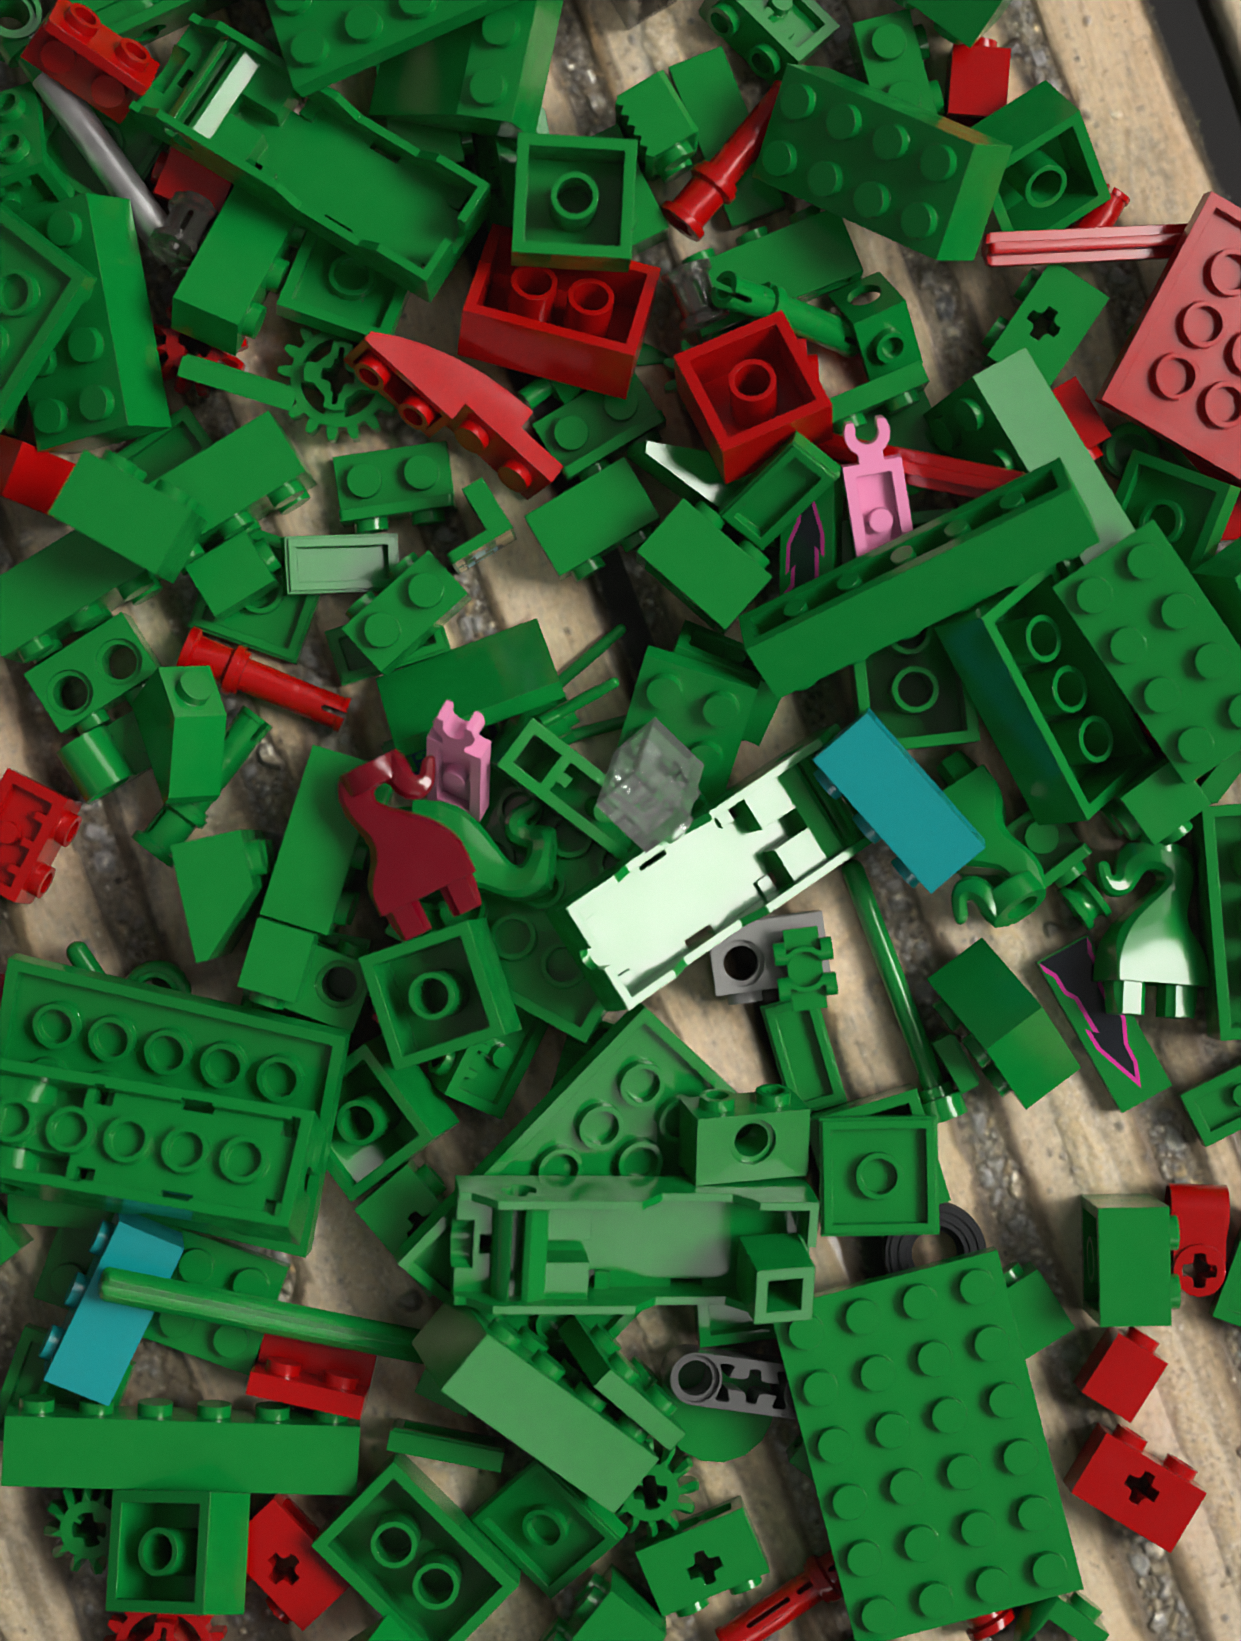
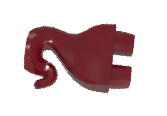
(407, 849)

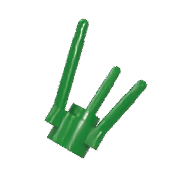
(562, 715)

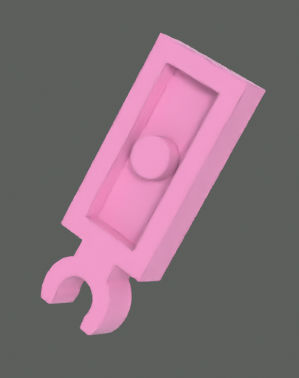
(874, 490)
(460, 761)

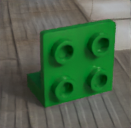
(26, 170)
(900, 401)

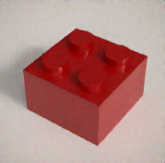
(752, 394)

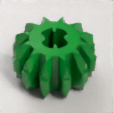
(672, 1497)
(76, 1536)

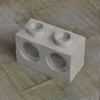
(759, 937)

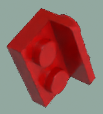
(91, 59)
(32, 830)
(312, 1376)

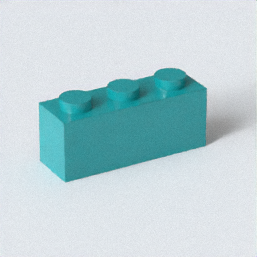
(897, 802)
(100, 1336)

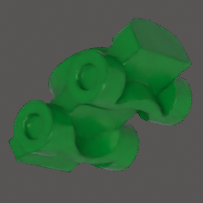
(803, 956)

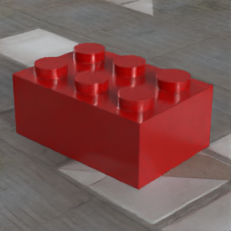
(557, 321)

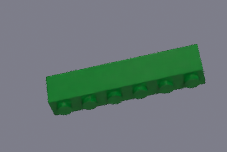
(918, 579)
(179, 1447)

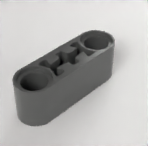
(724, 1395)

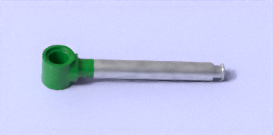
(82, 125)

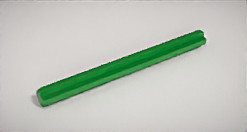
(257, 1314)

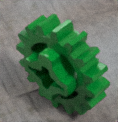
(315, 375)

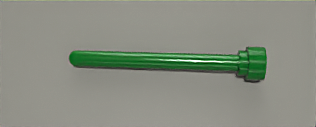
(937, 1095)

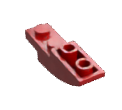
(444, 391)

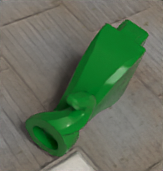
(982, 803)
(493, 870)
(1152, 937)

